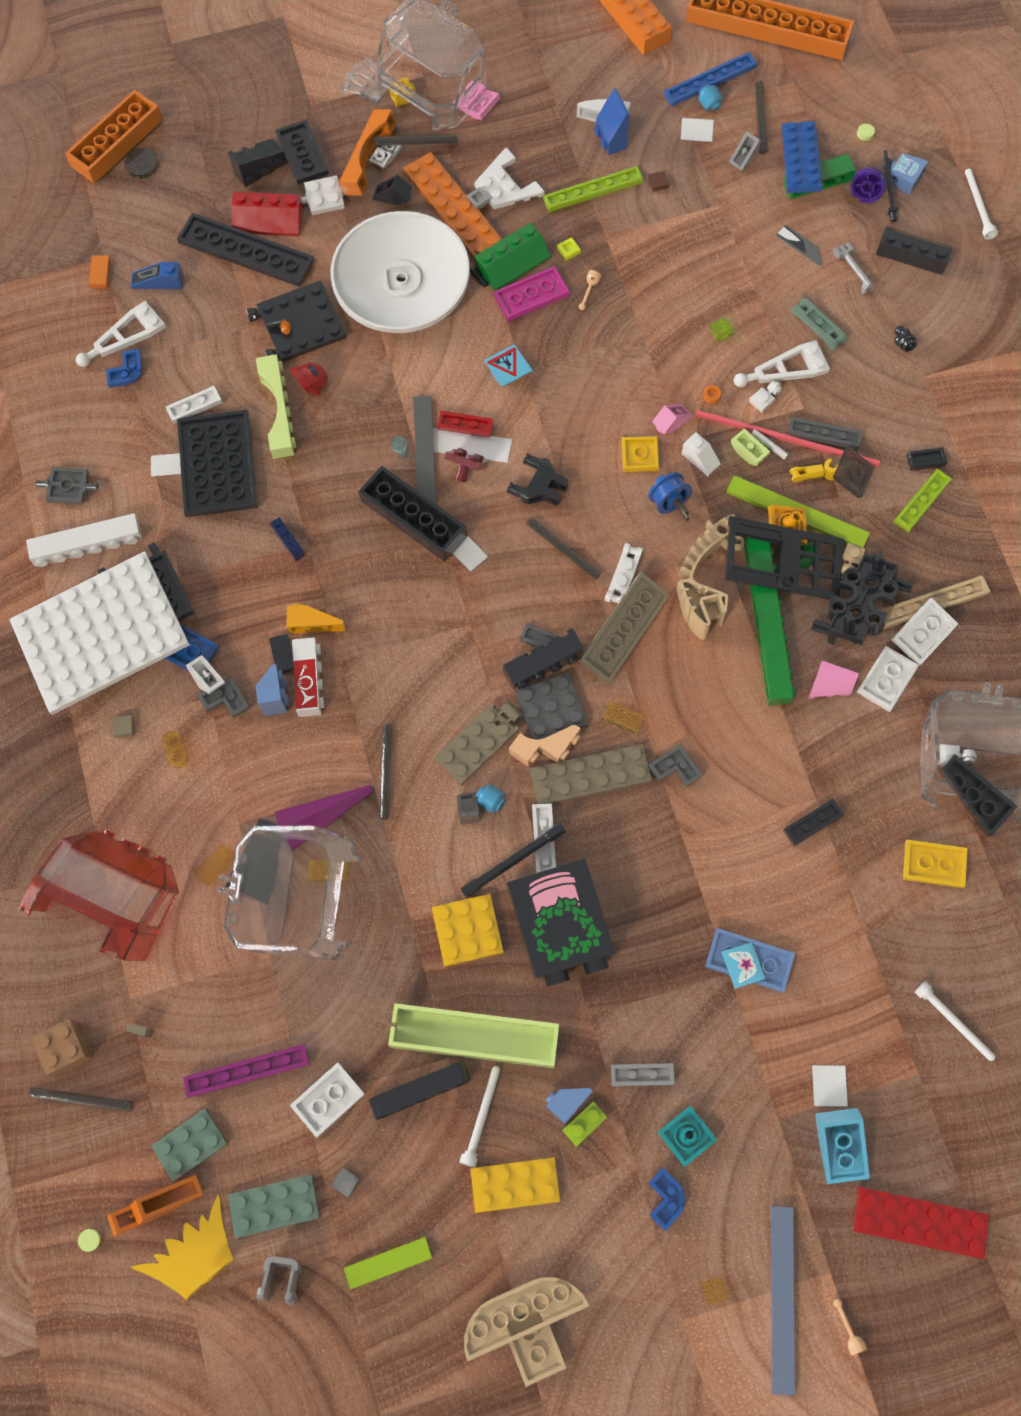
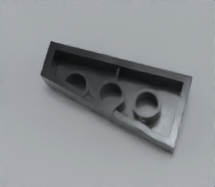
(543, 660)
(980, 798)

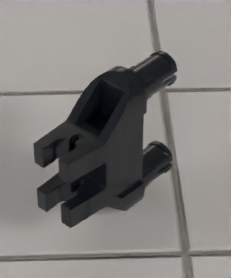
(541, 484)

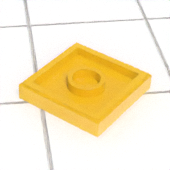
(640, 454)

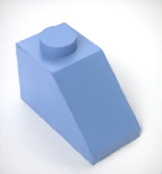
(567, 1102)

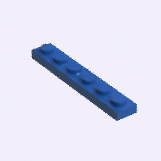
(714, 76)

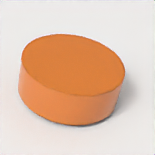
(712, 394)

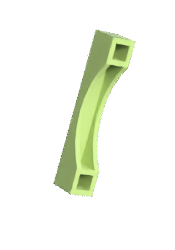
(279, 437)

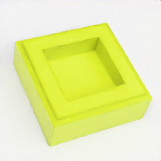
(569, 249)

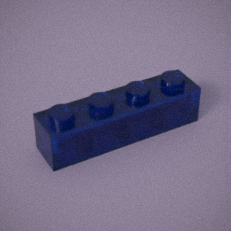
(287, 539)

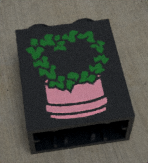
(561, 921)

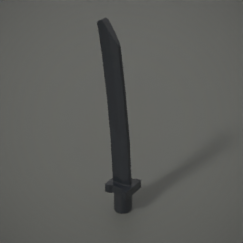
(892, 209)

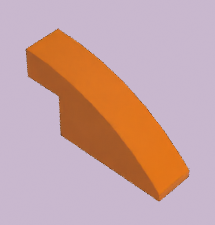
(154, 1205)

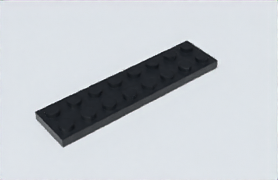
(245, 249)

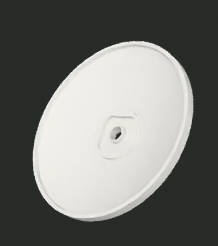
(396, 247)

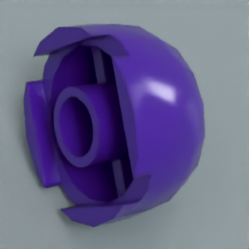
(868, 184)

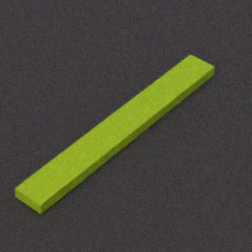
(814, 519)

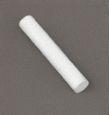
(768, 443)

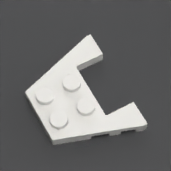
(501, 187)

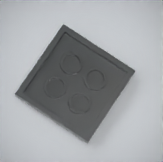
(550, 706)

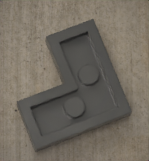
(225, 694)
(676, 761)

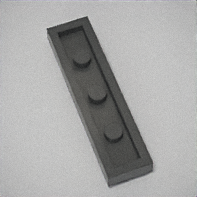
(825, 433)

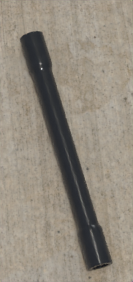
(549, 836)

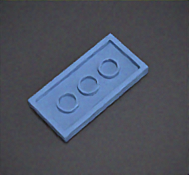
(774, 961)

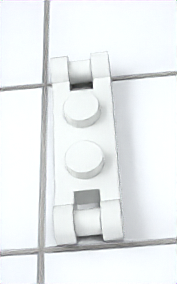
(624, 573)

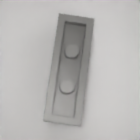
(642, 1075)

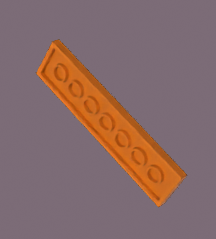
(451, 204)

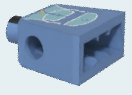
(906, 172)

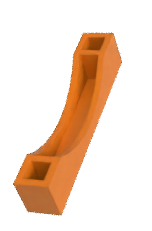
(380, 124)

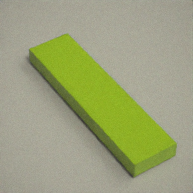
(922, 500)
(388, 1263)

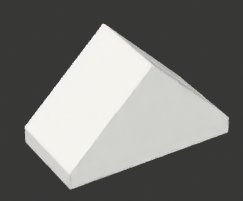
(204, 675)

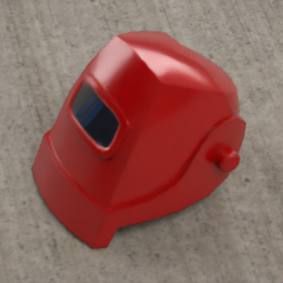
(311, 377)

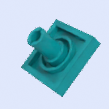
(687, 1136)

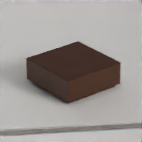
(658, 181)

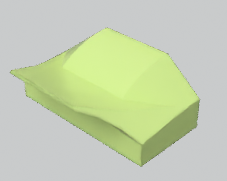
(749, 448)

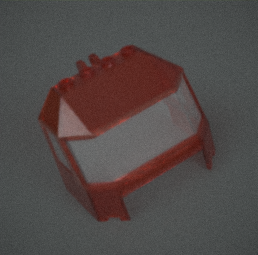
(111, 884)

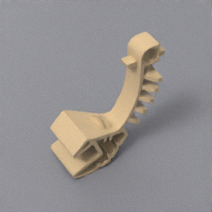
(697, 601)

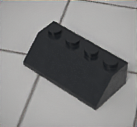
(914, 250)

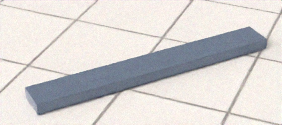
(782, 1301)

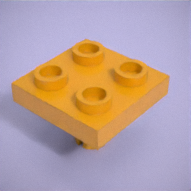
(788, 517)

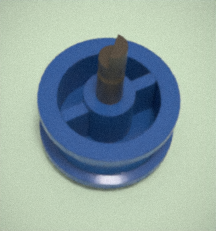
(670, 494)

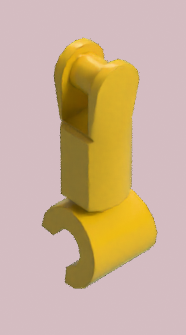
(812, 472)

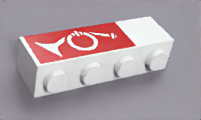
(307, 678)

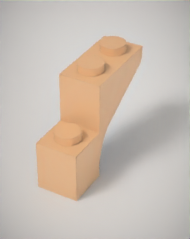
(554, 746)

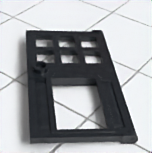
(789, 558)

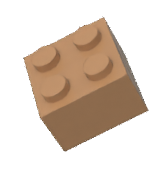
(61, 1048)

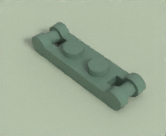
(819, 323)

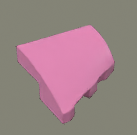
(833, 681)

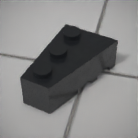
(256, 162)

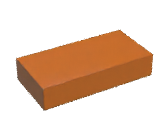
(99, 271)

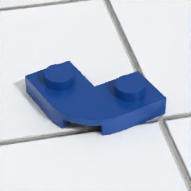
(130, 371)
(672, 1202)

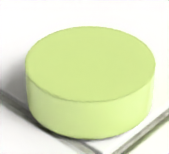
(865, 132)
(89, 1240)

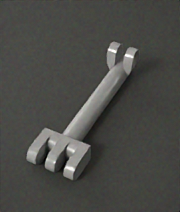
(846, 252)

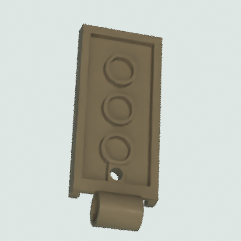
(479, 741)

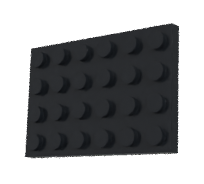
(216, 463)

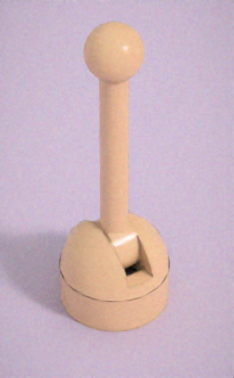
(593, 279)
(855, 1343)

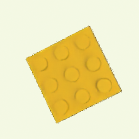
(467, 930)

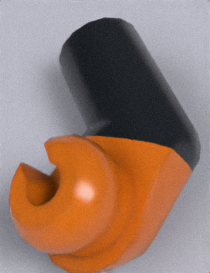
(281, 323)

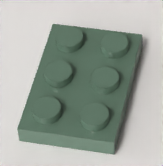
(189, 1145)

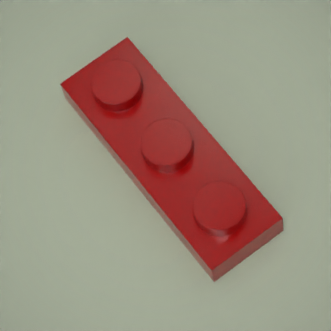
(465, 424)

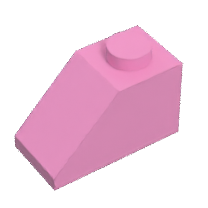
(671, 418)

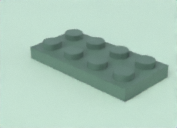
(273, 1206)

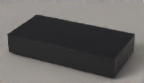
(926, 458)
(282, 653)

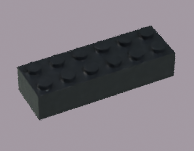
(413, 513)

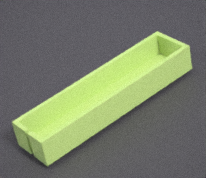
(474, 1035)

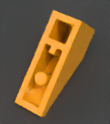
(310, 620)

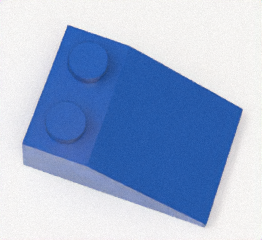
(613, 124)

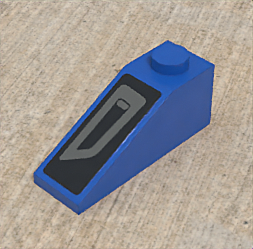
(158, 276)

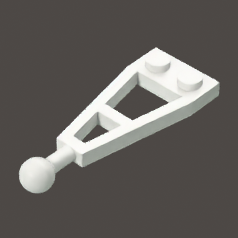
(144, 314)
(811, 354)

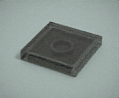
(853, 472)

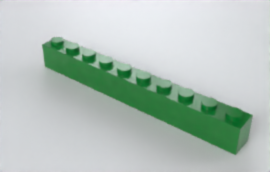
(769, 627)

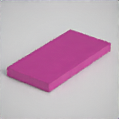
(531, 293)

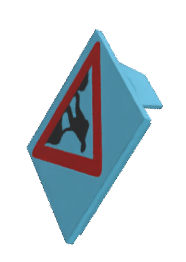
(508, 365)

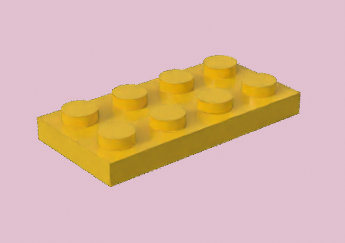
(515, 1185)

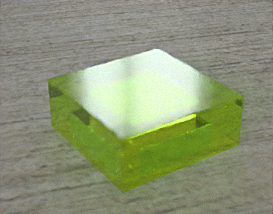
(721, 329)

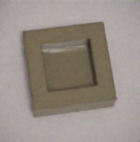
(123, 726)
(138, 1030)

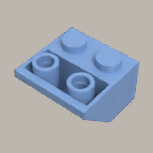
(271, 692)

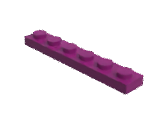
(246, 1071)

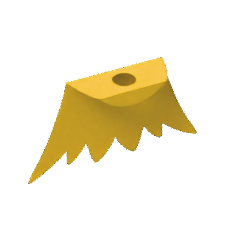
(195, 1260)

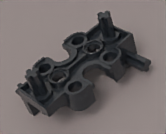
(856, 629)

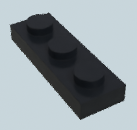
(813, 822)

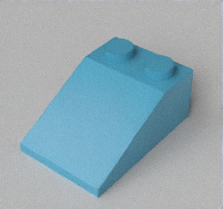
(843, 1145)

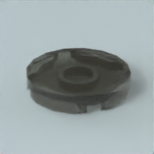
(141, 163)

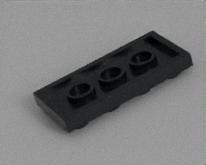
(302, 152)

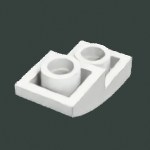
(385, 155)

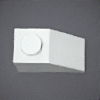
(700, 454)

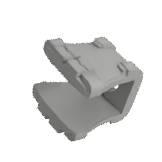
(264, 1292)

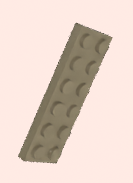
(624, 628)
(590, 775)

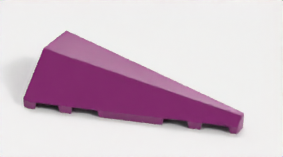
(320, 812)

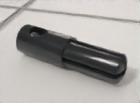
(478, 276)

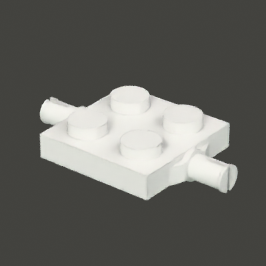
(323, 195)

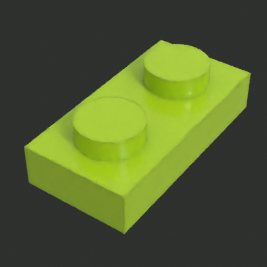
(584, 1124)

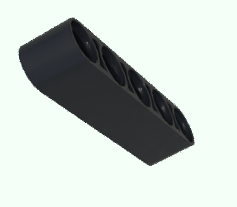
(419, 1090)

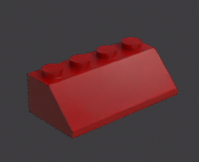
(267, 213)

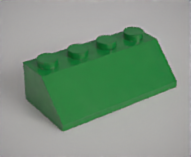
(512, 257)

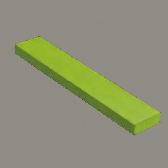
(593, 189)

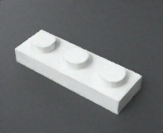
(194, 404)

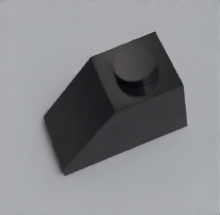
(393, 191)

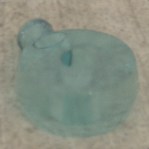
(399, 445)

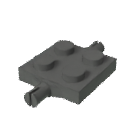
(67, 485)

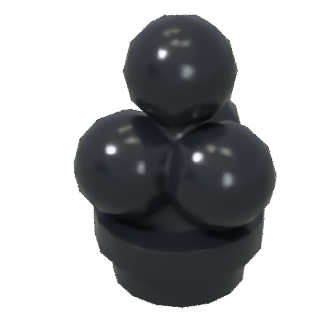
(904, 339)

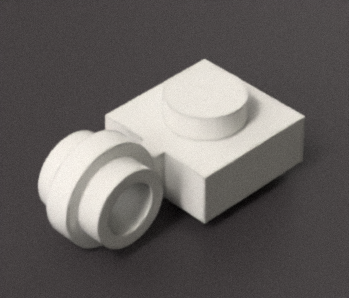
(763, 399)
(967, 756)

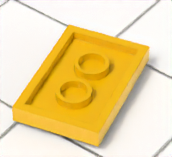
(935, 864)

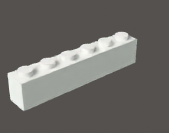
(84, 540)

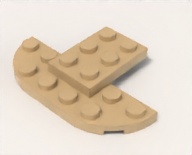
(523, 1322)

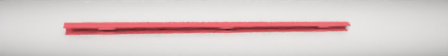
(777, 435)

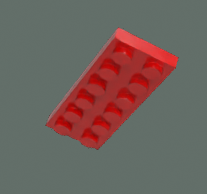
(921, 1223)

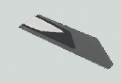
(800, 244)

